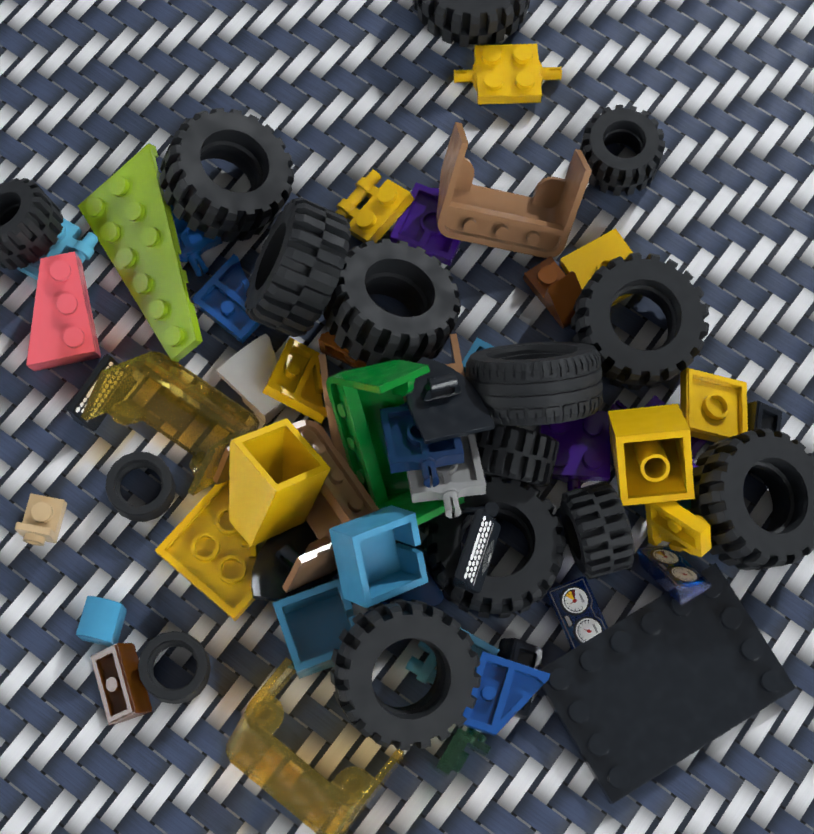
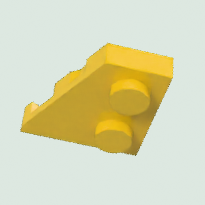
(298, 380)
(679, 527)

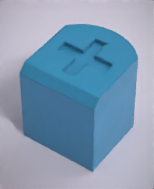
(101, 621)

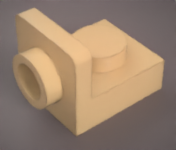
(42, 520)

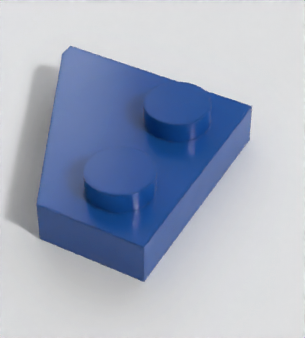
(224, 300)
(502, 692)

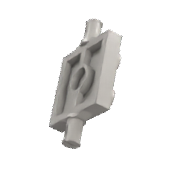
(455, 480)

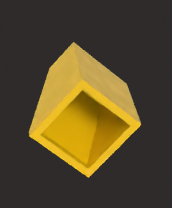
(272, 481)

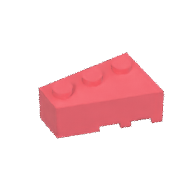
(62, 315)

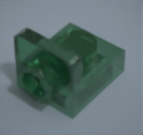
(455, 756)

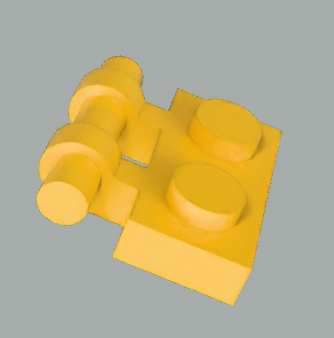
(379, 212)

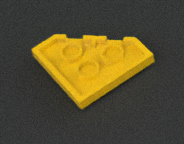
(213, 553)

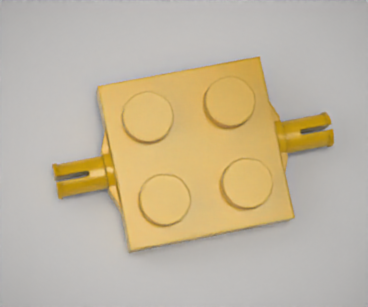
(507, 74)

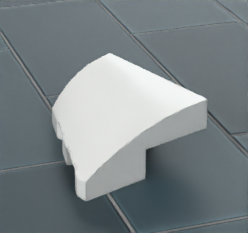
(248, 375)

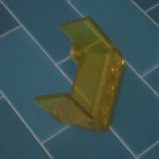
(175, 405)
(289, 779)

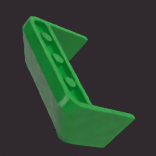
(356, 404)

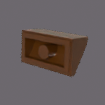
(120, 683)

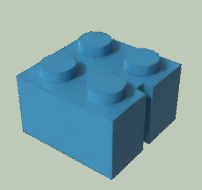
(370, 560)
(313, 626)

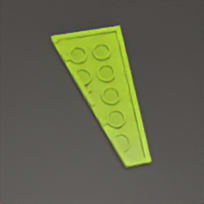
(144, 248)

